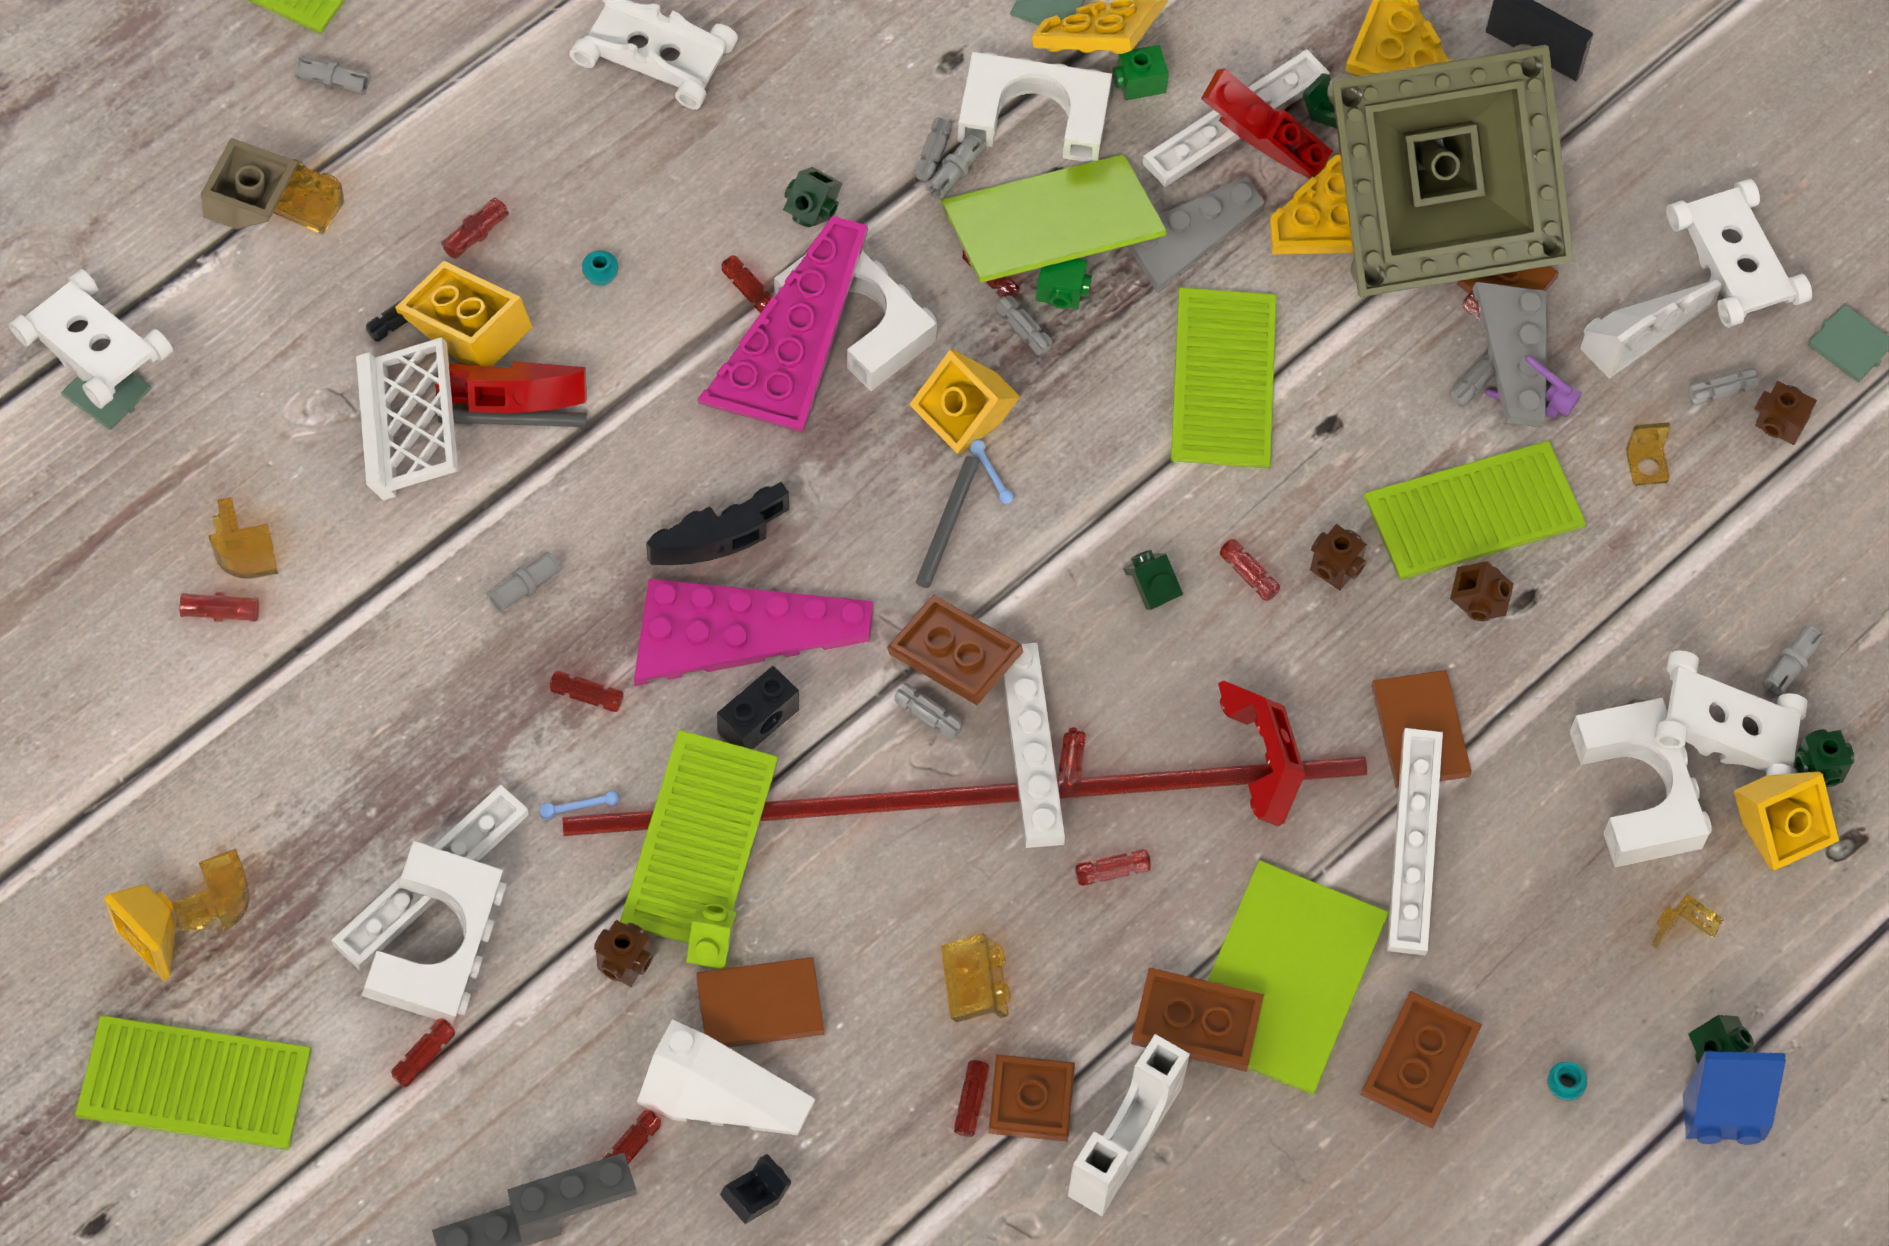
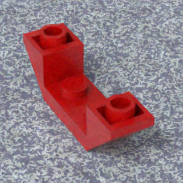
(1276, 791)

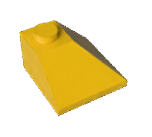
(963, 400)
(1787, 816)
(145, 924)

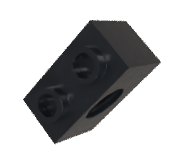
(758, 710)

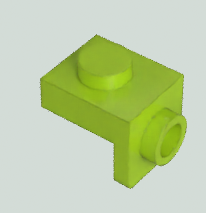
(711, 936)

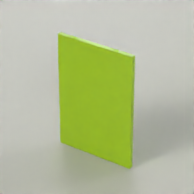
(1052, 218)
(1307, 958)

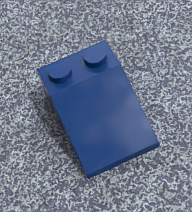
(1733, 1097)

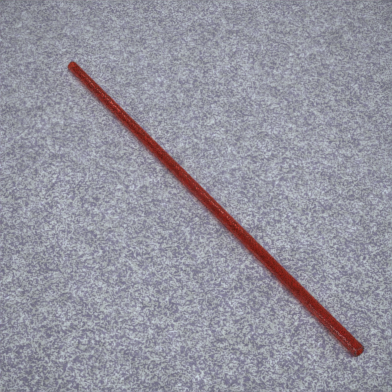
(984, 794)

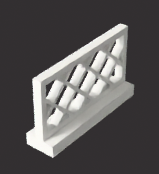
(380, 428)

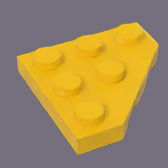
(1099, 27)
(1394, 39)
(1315, 217)

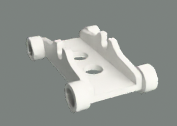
(690, 71)
(1741, 290)
(99, 368)
(1691, 722)

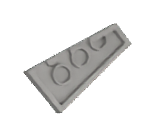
(1196, 230)
(1514, 330)

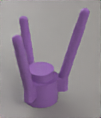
(1560, 395)

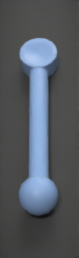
(977, 449)
(548, 811)

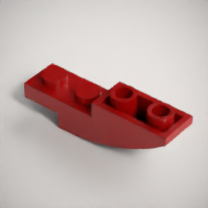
(1265, 128)
(518, 388)

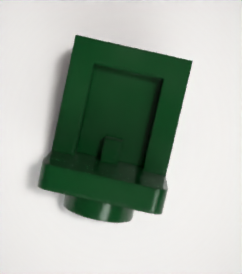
(1318, 103)
(1154, 578)

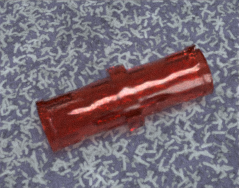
(475, 228)
(193, 606)

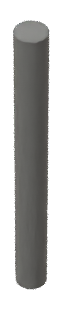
(537, 418)
(947, 522)

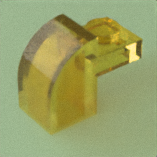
(242, 551)
(225, 896)

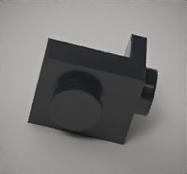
(756, 1190)

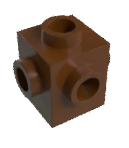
(1784, 412)
(1338, 556)
(1481, 591)
(623, 963)

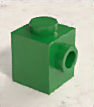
(1141, 73)
(1064, 284)

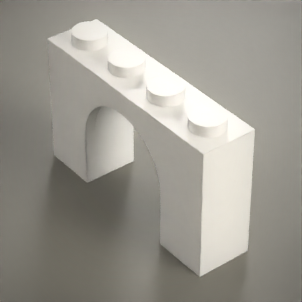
(998, 79)
(898, 337)
(1674, 824)
(439, 987)
(1110, 1157)

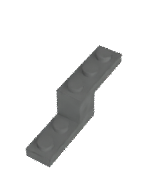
(541, 1203)

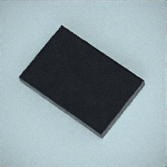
(1534, 24)

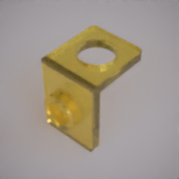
(1648, 443)
(1687, 910)

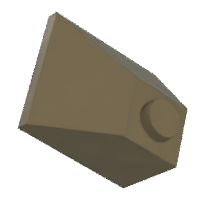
(246, 185)

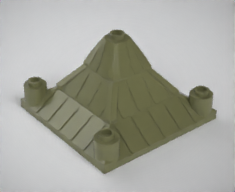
(1452, 170)

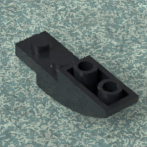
(707, 537)

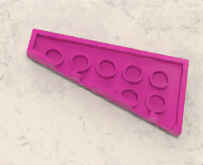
(787, 346)
(729, 627)

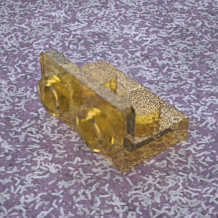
(311, 199)
(975, 978)

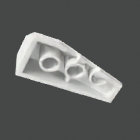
(1638, 328)
(711, 1083)

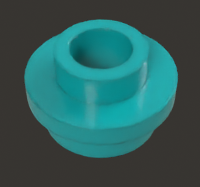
(603, 275)
(1571, 1071)

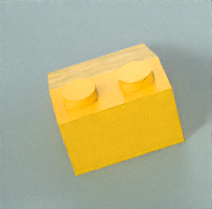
(468, 313)

